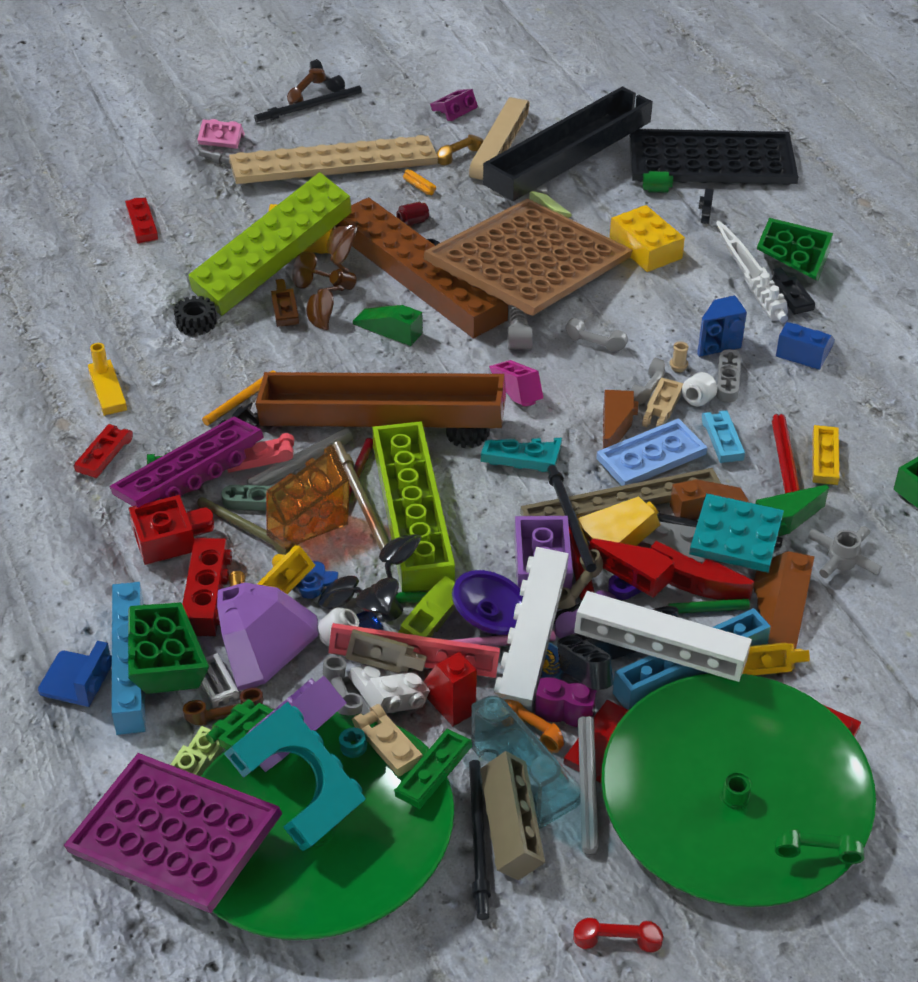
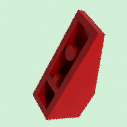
(636, 565)

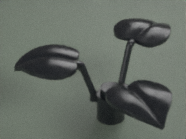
(380, 596)

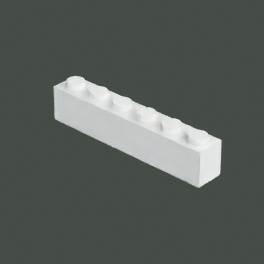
(533, 627)
(662, 636)

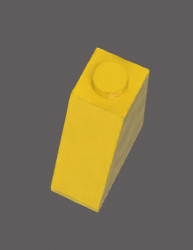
(621, 523)

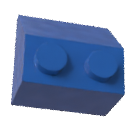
(804, 345)

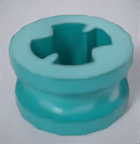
(354, 750)

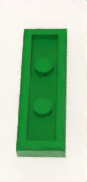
(433, 768)

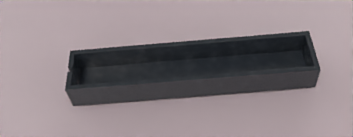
(566, 143)

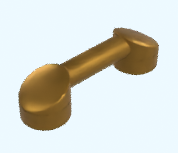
(445, 152)

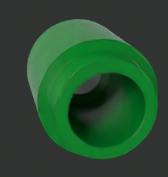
(657, 181)

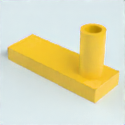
(105, 381)
(288, 570)

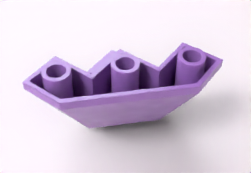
(262, 631)

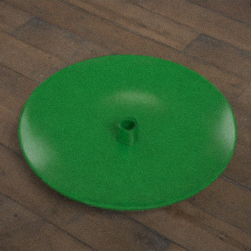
(701, 738)
(351, 873)

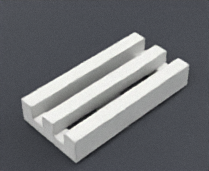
(222, 695)

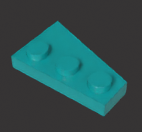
(529, 455)

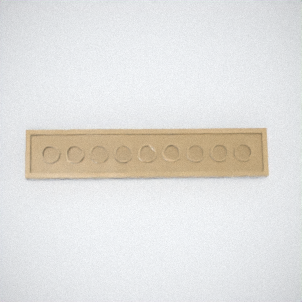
(332, 159)

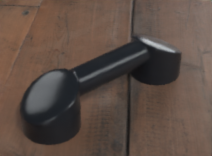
(333, 84)

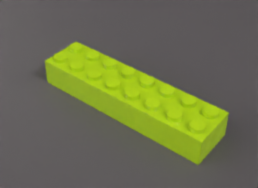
(270, 243)
(413, 503)

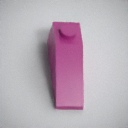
(521, 382)

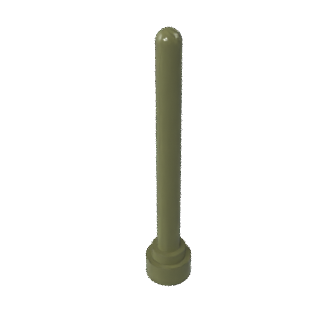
(241, 523)

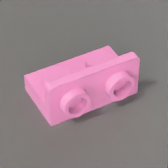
(220, 133)

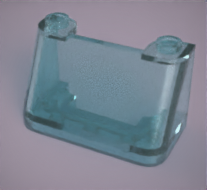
(500, 729)

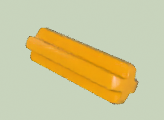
(419, 182)

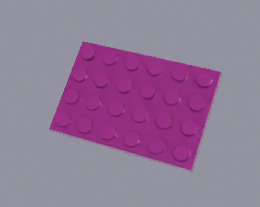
(174, 831)

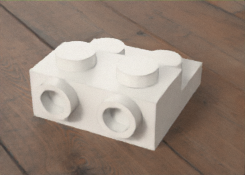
(389, 689)

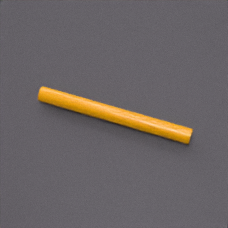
(233, 402)

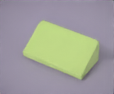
(549, 203)

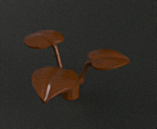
(321, 304)

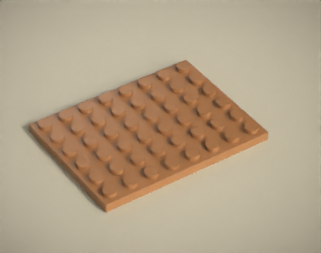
(528, 256)

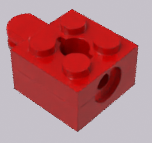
(166, 529)

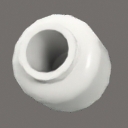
(699, 389)
(338, 616)

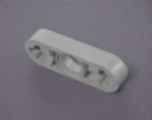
(732, 382)

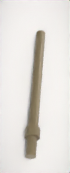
(361, 497)

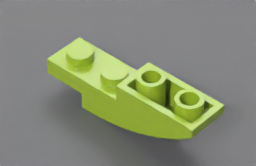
(431, 610)

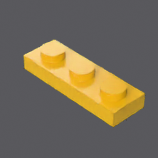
(825, 455)

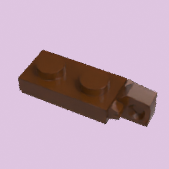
(284, 305)

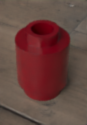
(413, 213)

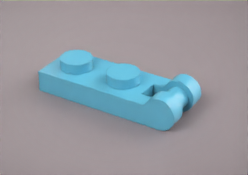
(723, 436)

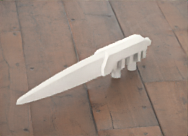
(756, 277)

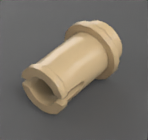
(679, 360)

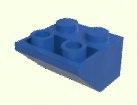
(722, 326)

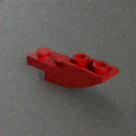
(706, 578)

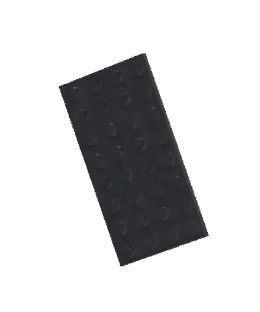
(714, 155)

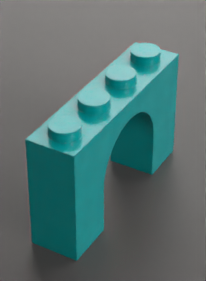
(335, 792)

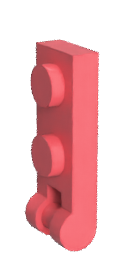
(267, 453)

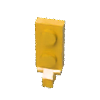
(774, 658)

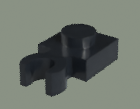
(705, 204)

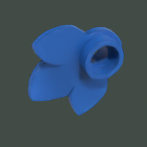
(315, 580)

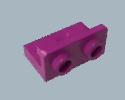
(455, 104)

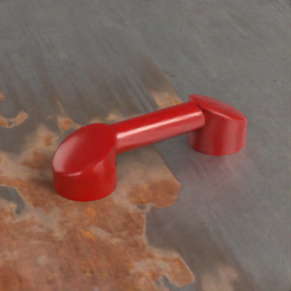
(588, 930)

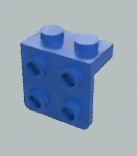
(77, 676)

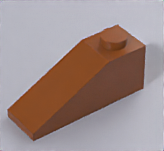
(617, 415)
(689, 496)

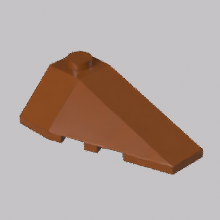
(783, 595)

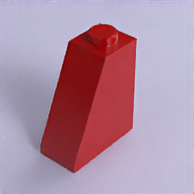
(453, 688)

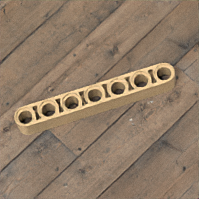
(500, 135)

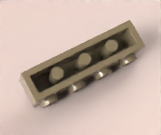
(512, 816)

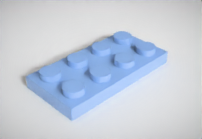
(651, 453)

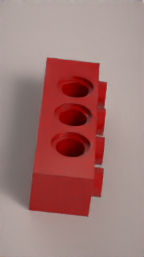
(205, 577)

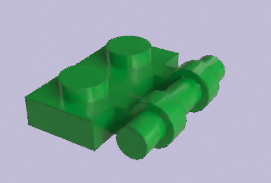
(237, 724)

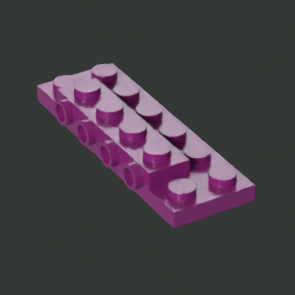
(189, 464)

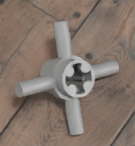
(844, 551)

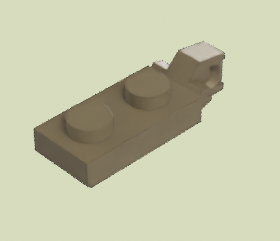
(383, 653)

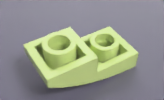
(198, 754)

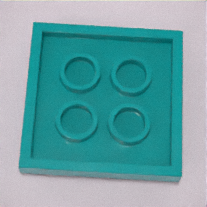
(736, 532)

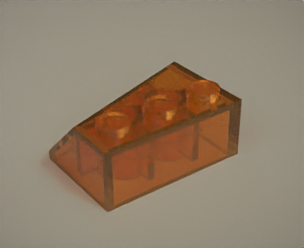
(309, 501)

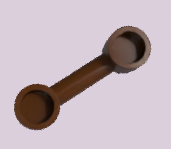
(315, 75)
(196, 712)

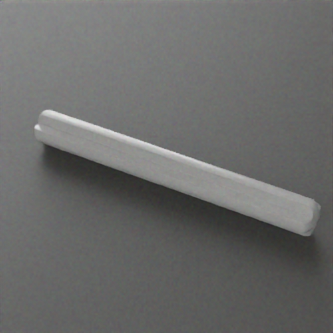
(299, 459)
(588, 793)

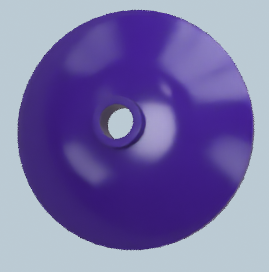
(487, 601)

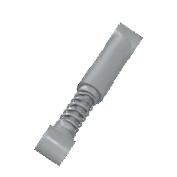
(518, 332)

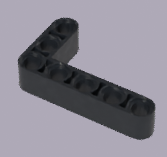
(590, 658)

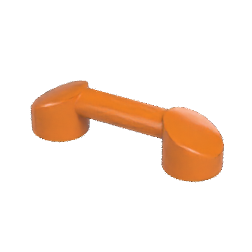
(551, 734)

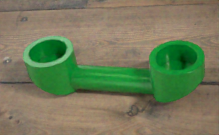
(850, 849)

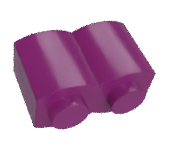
(563, 701)

